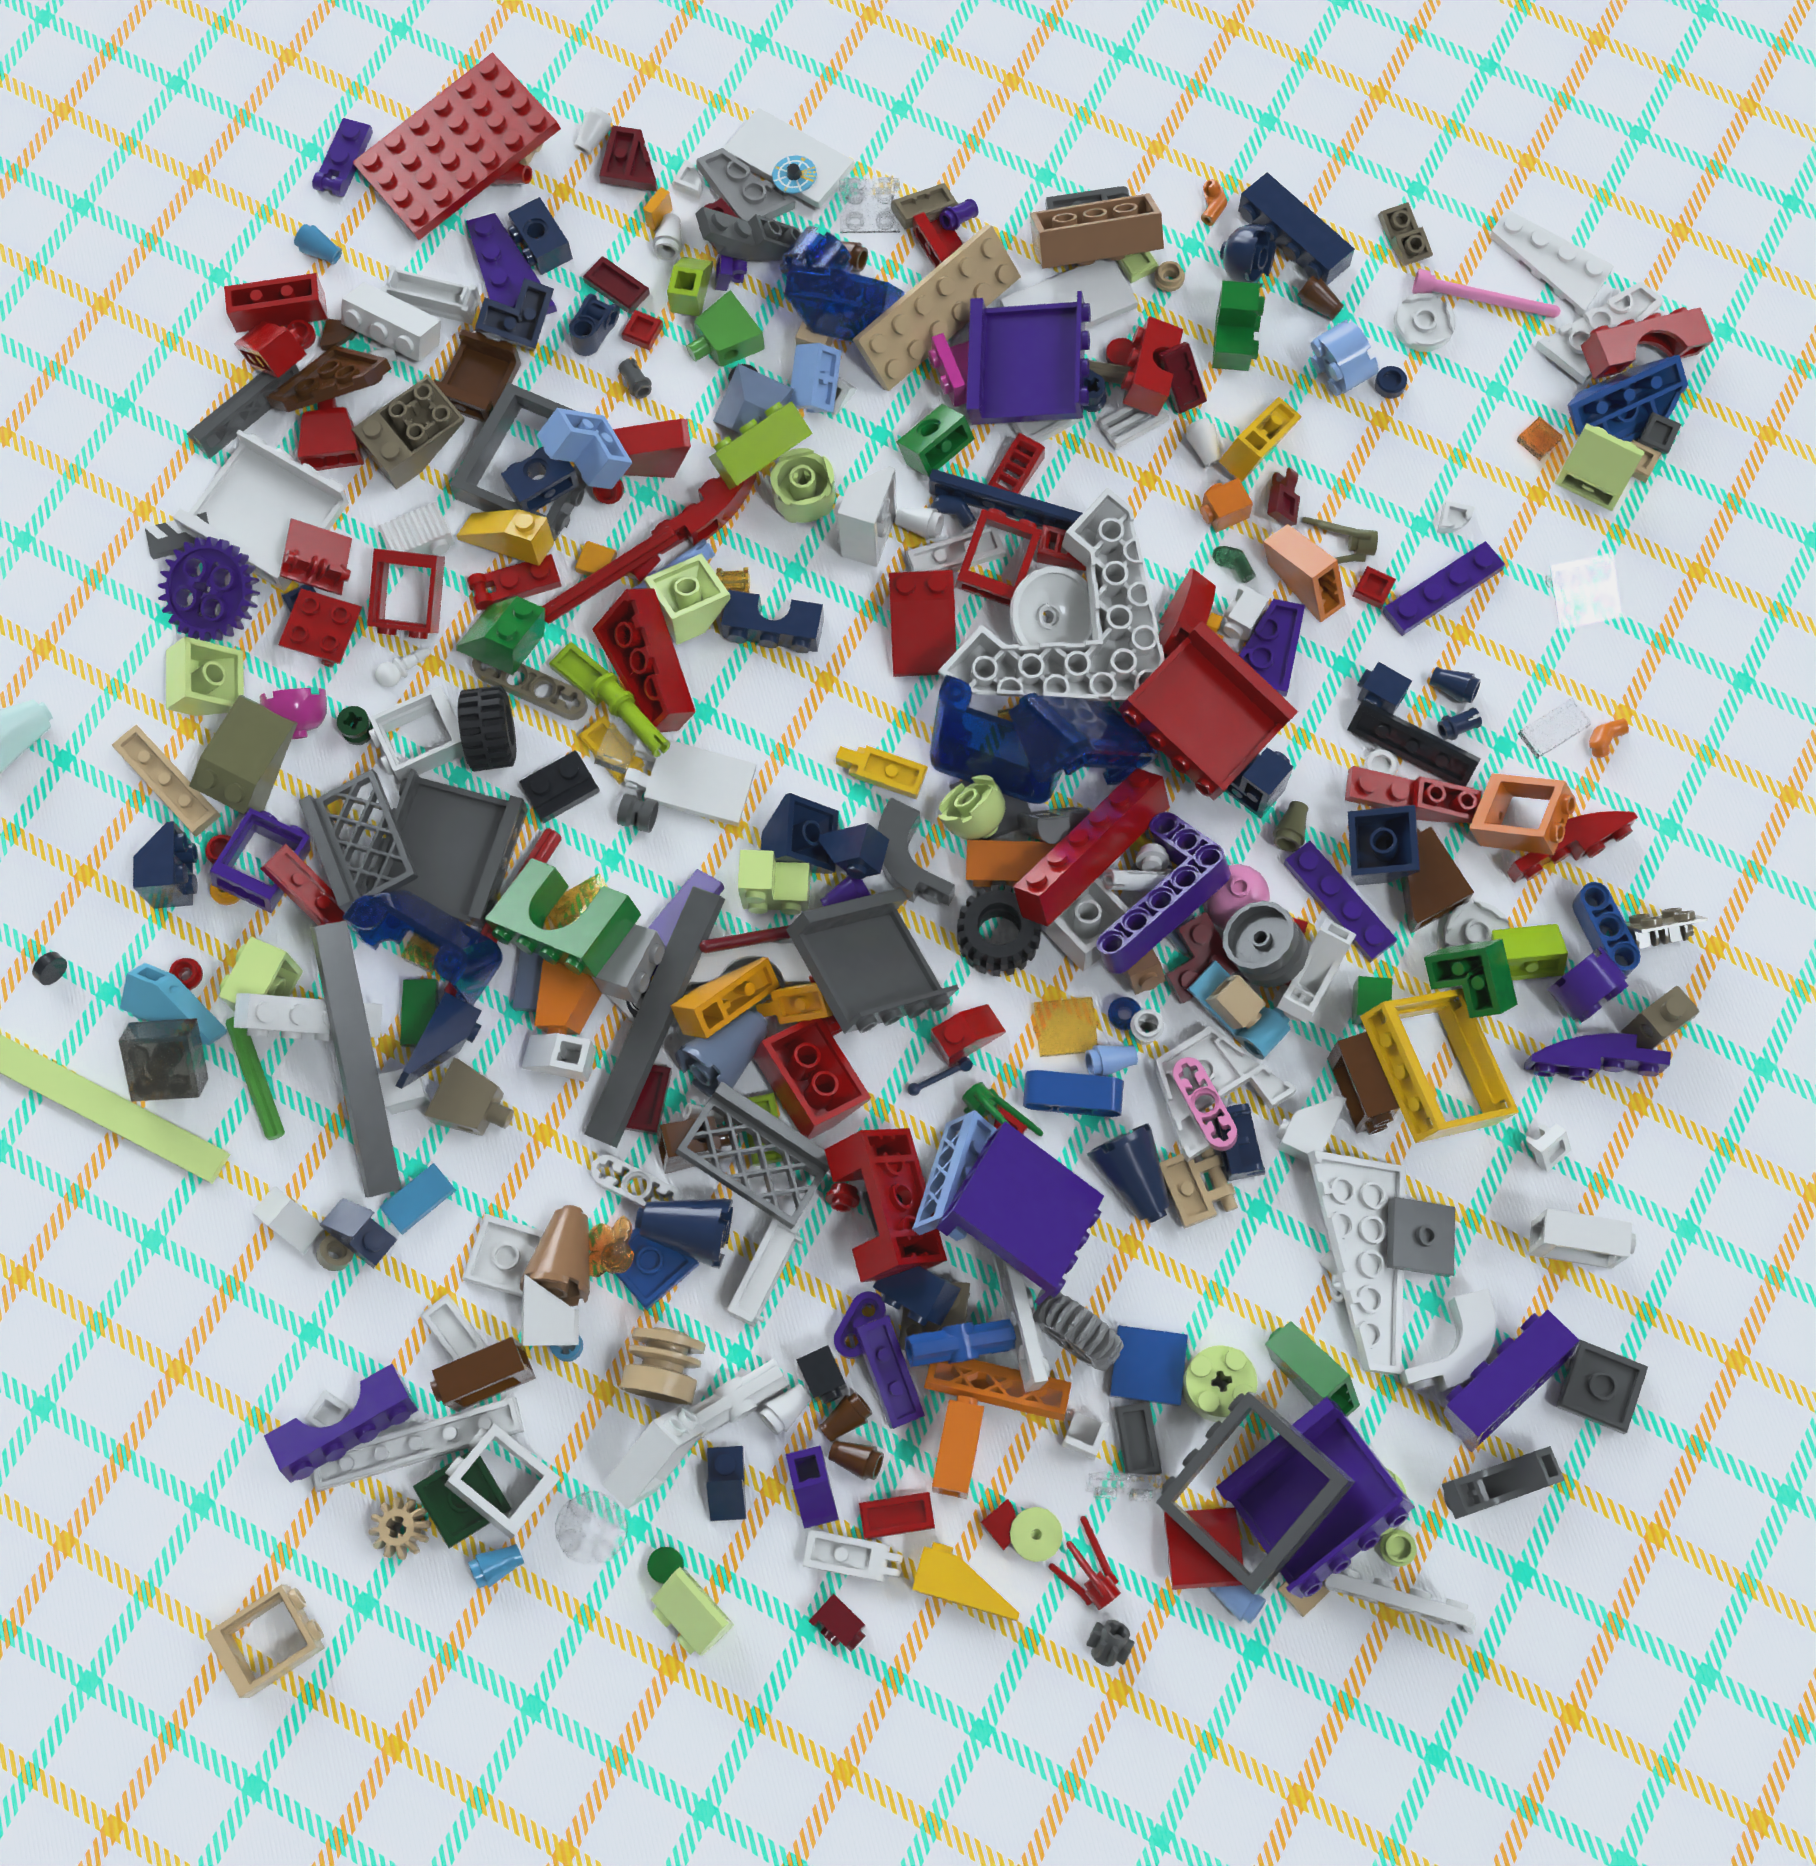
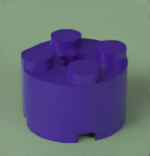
(1587, 984)

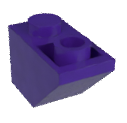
(812, 1487)

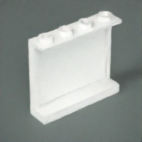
(256, 499)

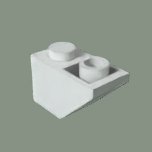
(560, 1056)

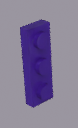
(889, 1371)

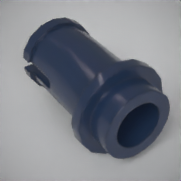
(1452, 726)

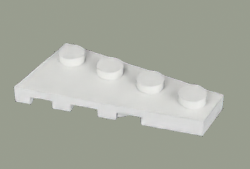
(1565, 345)
(1418, 1601)

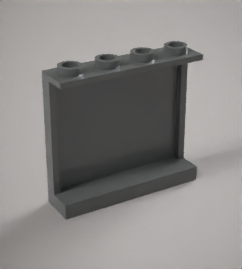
(456, 845)
(867, 962)

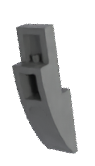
(748, 240)

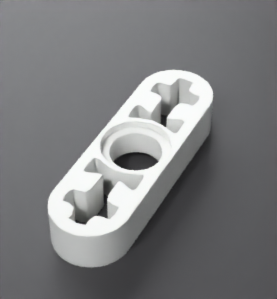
(619, 1167)

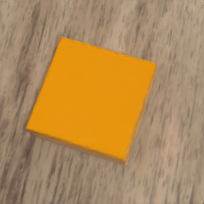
(657, 207)
(594, 558)

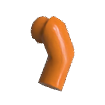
(1603, 735)

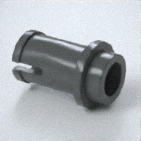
(638, 384)

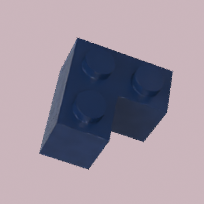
(518, 324)
(1262, 781)

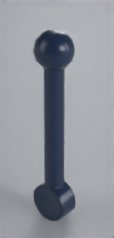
(964, 1064)

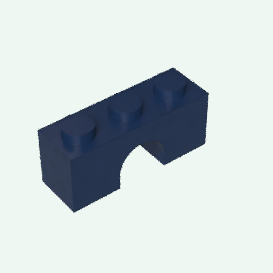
(796, 630)

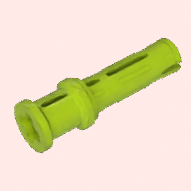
(622, 705)

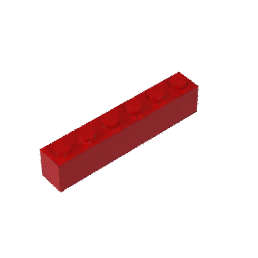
(1091, 847)

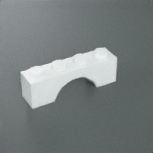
(783, 958)

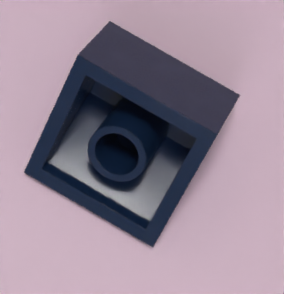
(1383, 844)

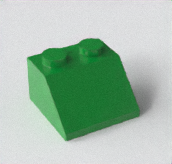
(505, 634)

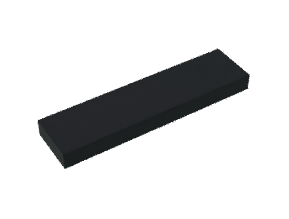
(1413, 744)

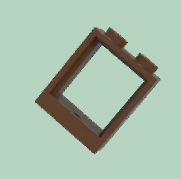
(1363, 1084)
(482, 1375)

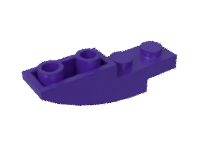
(1585, 1055)

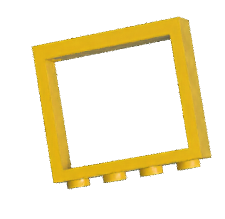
(1408, 1078)

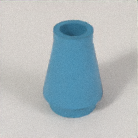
(317, 244)
(494, 1565)

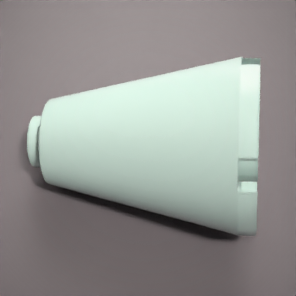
(20, 728)

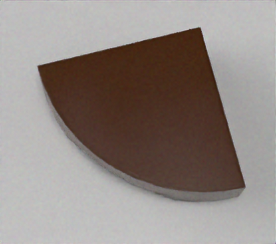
(335, 334)

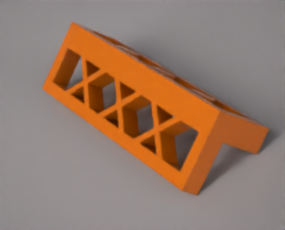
(999, 1387)

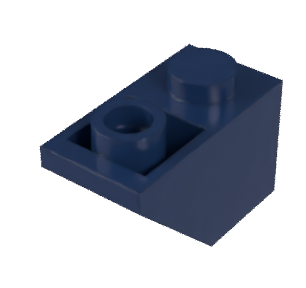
(920, 1291)

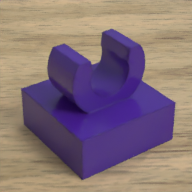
(729, 270)

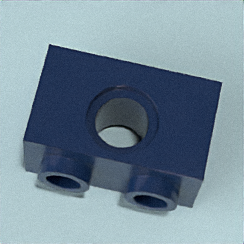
(535, 221)
(534, 494)

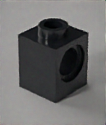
(822, 1375)

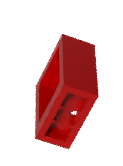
(379, 586)
(986, 586)

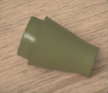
(1292, 827)

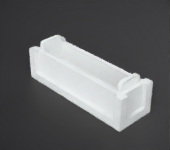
(434, 295)
(764, 1272)

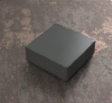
(1659, 433)

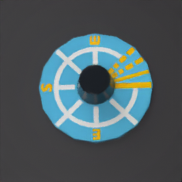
(794, 174)

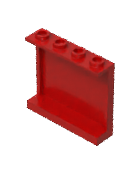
(1207, 711)

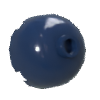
(1248, 253)

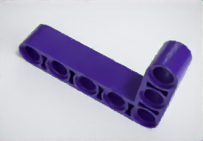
(1199, 875)

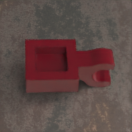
(1283, 500)

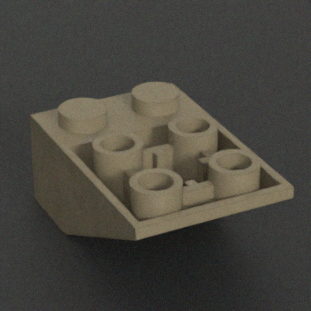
(409, 431)

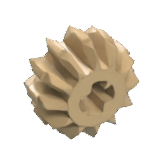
(388, 1534)

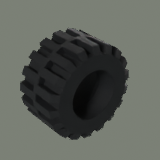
(487, 728)
(989, 955)

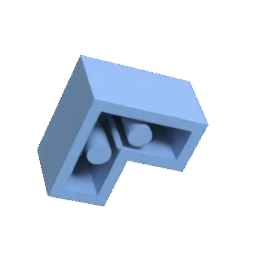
(588, 443)

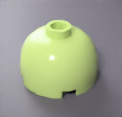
(973, 809)

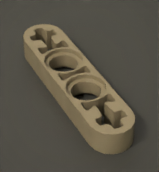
(528, 687)

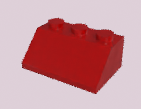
(811, 1076)

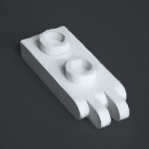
(849, 1556)

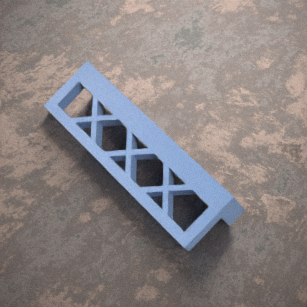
(963, 1151)

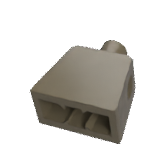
(1663, 1017)
(467, 1101)

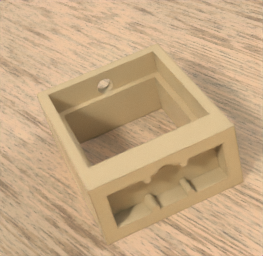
(232, 1658)

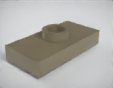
(929, 201)

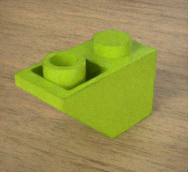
(689, 285)

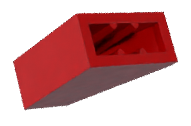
(655, 447)

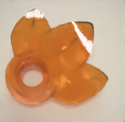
(610, 1248)

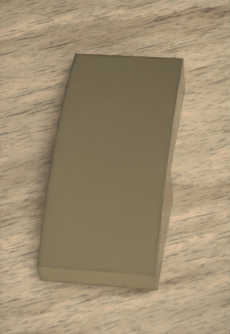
(1404, 235)

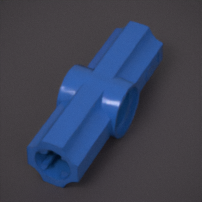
(960, 1343)

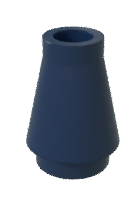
(1457, 684)

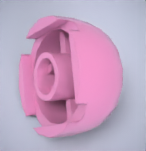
(1242, 888)

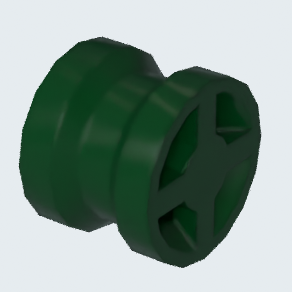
(358, 733)

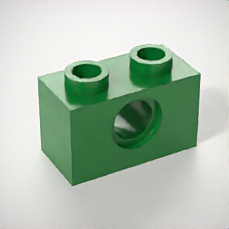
(935, 440)

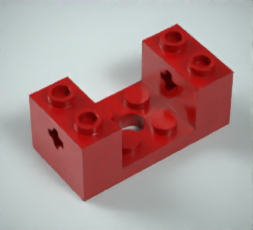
(889, 1167)

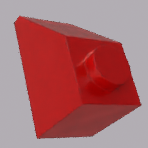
(966, 1033)

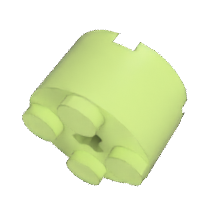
(803, 485)
(1215, 1361)

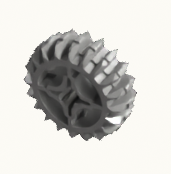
(1078, 1331)

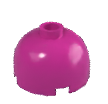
(299, 706)

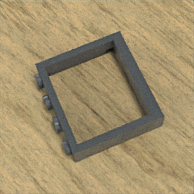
(486, 445)
(1299, 1531)

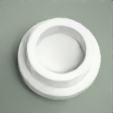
(1152, 858)

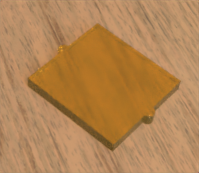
(1065, 1026)

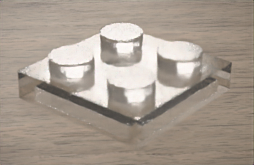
(1138, 1486)

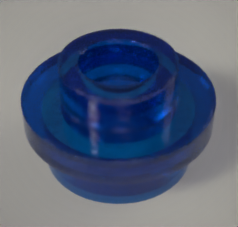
(1119, 1004)

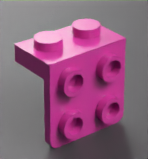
(952, 367)

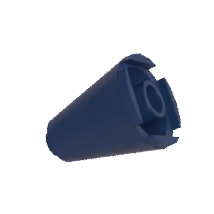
(1134, 1172)
(689, 1227)

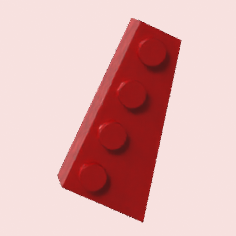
(645, 658)

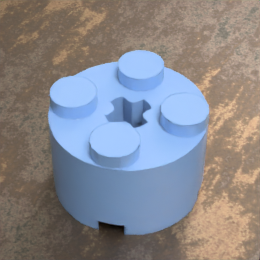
(1343, 357)

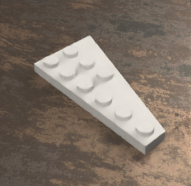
(1356, 1217)

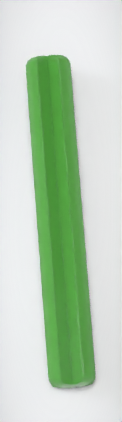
(256, 1081)

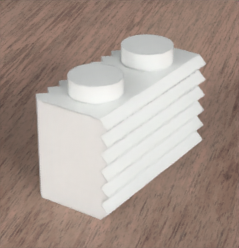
(418, 532)

